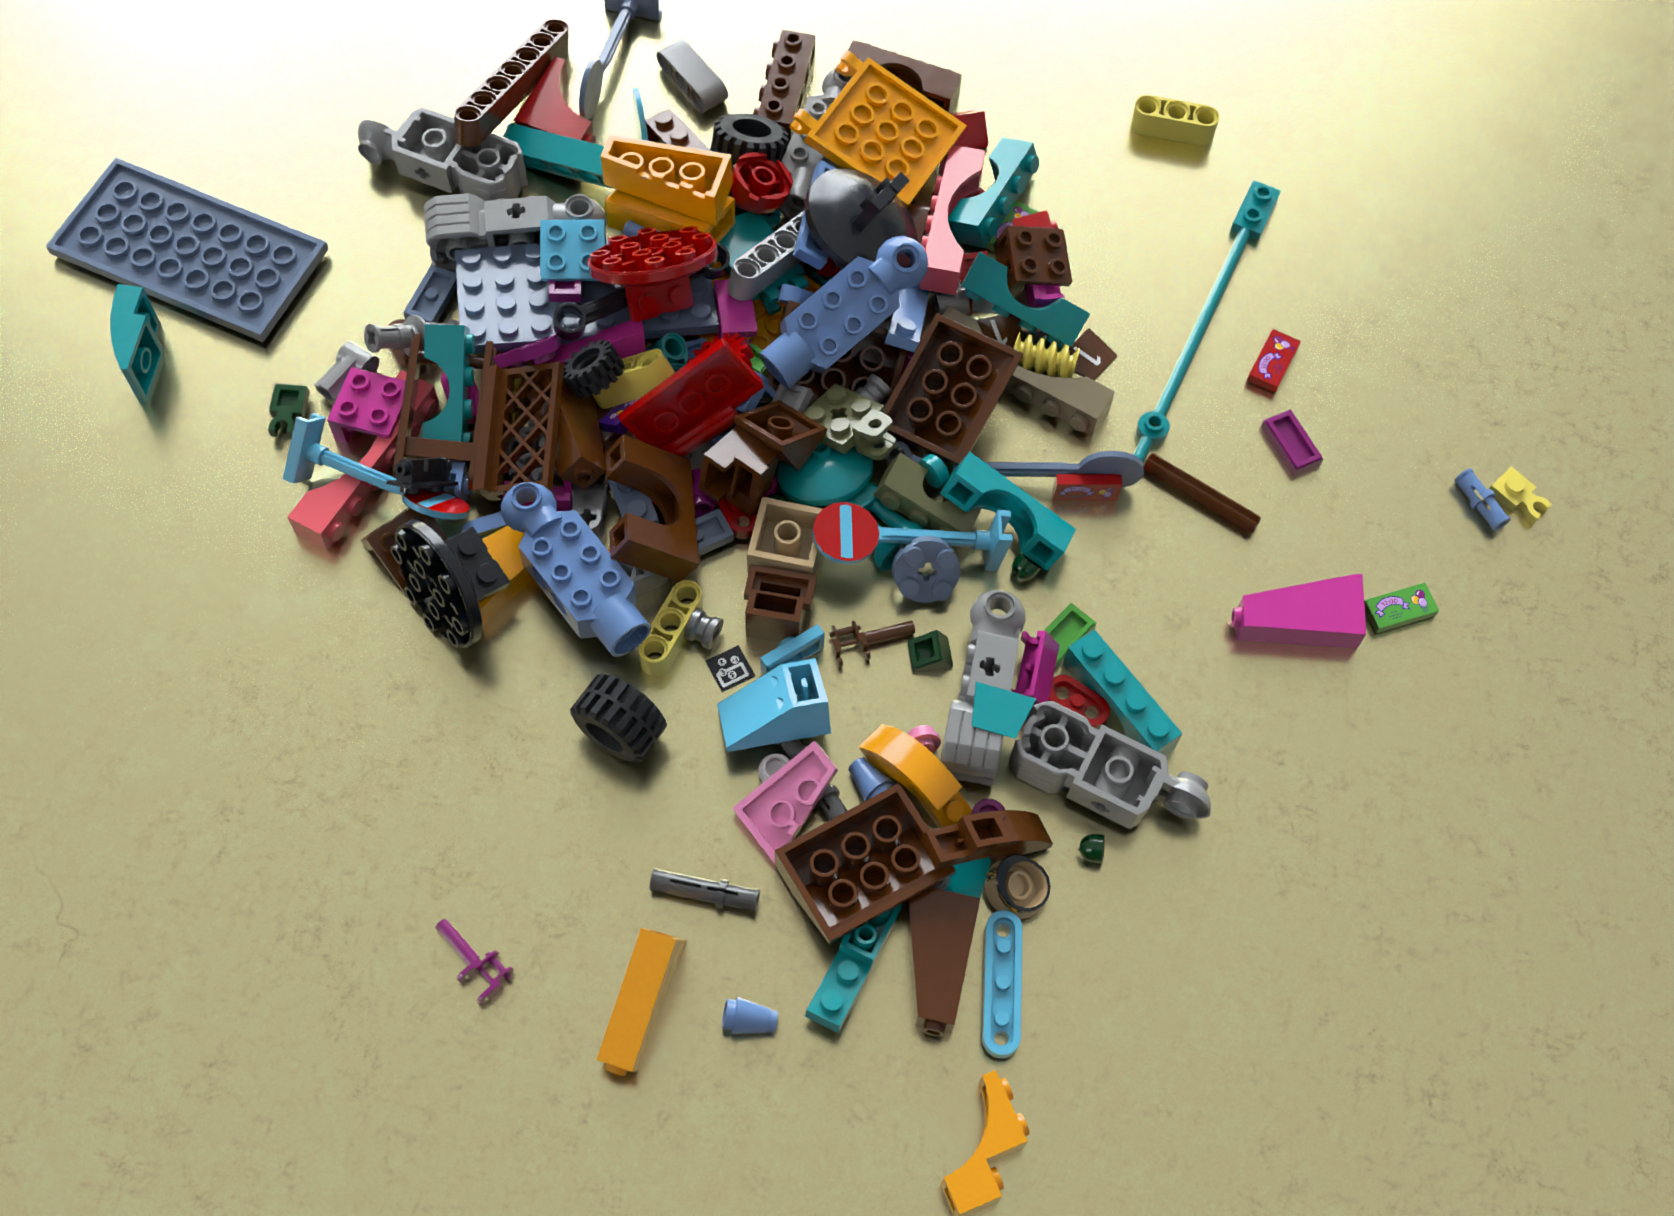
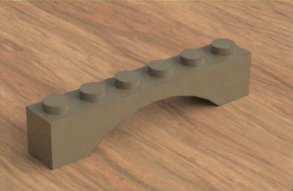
(1073, 400)

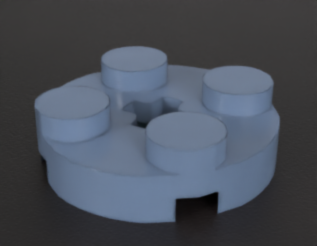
(935, 585)

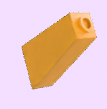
(625, 207)
(505, 550)
(640, 1000)

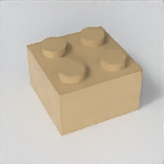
(784, 537)

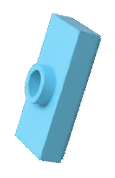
(794, 649)

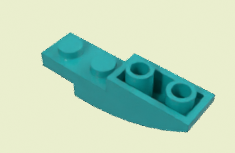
(850, 971)

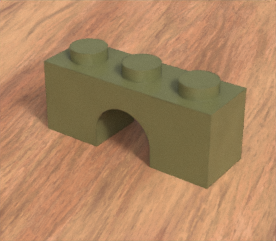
(903, 491)

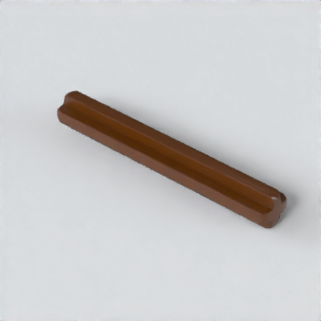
(1202, 492)

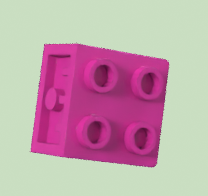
(367, 405)

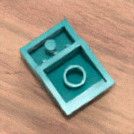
(135, 339)

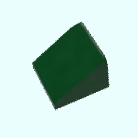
(930, 652)

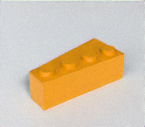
(669, 175)

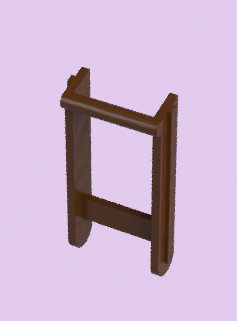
(429, 448)

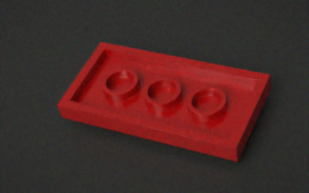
(691, 395)

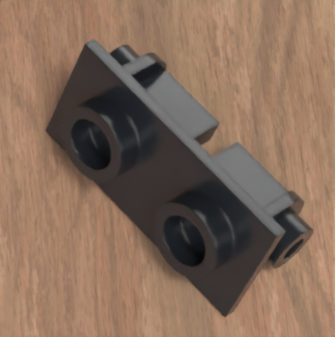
(422, 473)

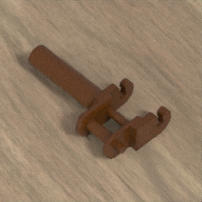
(870, 637)

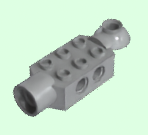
(802, 158)

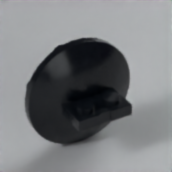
(856, 215)
(448, 578)

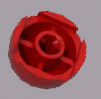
(760, 184)

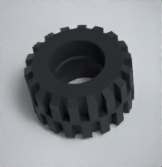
(749, 133)
(618, 718)

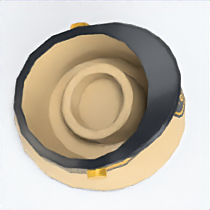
(1017, 886)

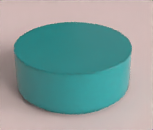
(937, 471)

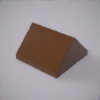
(783, 431)

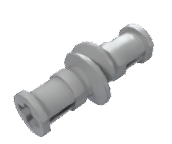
(397, 335)

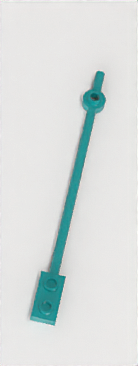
(1248, 224)

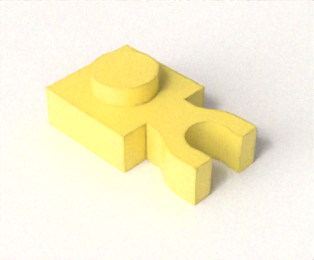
(1516, 491)

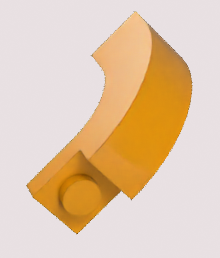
(919, 771)

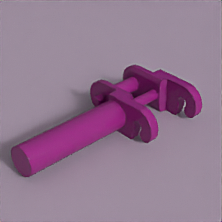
(473, 960)

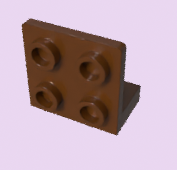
(1033, 257)
(384, 537)

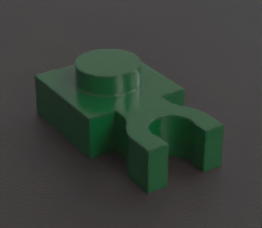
(286, 404)

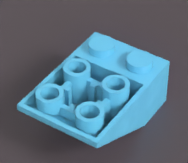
(776, 708)

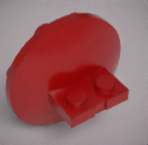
(654, 267)

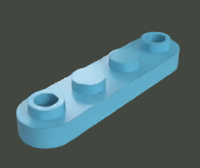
(1002, 984)

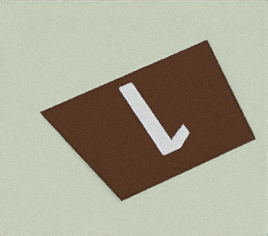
(1002, 329)
(1093, 356)

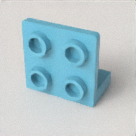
(567, 247)

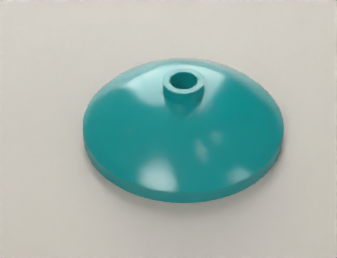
(826, 477)

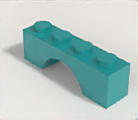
(978, 217)
(989, 281)
(451, 350)
(1039, 530)
(1102, 671)

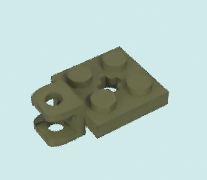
(863, 426)

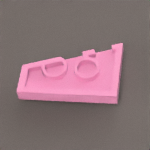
(787, 798)

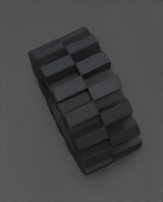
(593, 369)

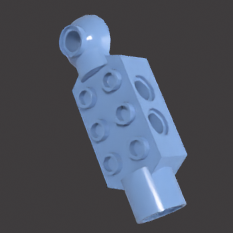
(843, 311)
(575, 569)

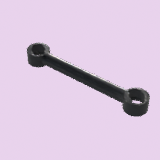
(618, 301)

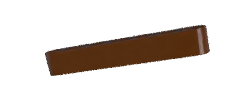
(510, 83)

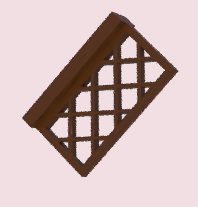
(496, 430)

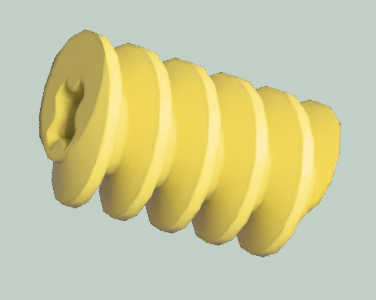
(1045, 359)

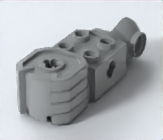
(428, 153)
(471, 223)
(991, 660)
(1102, 768)

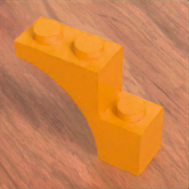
(974, 1183)

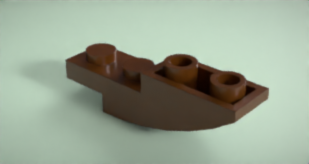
(986, 835)

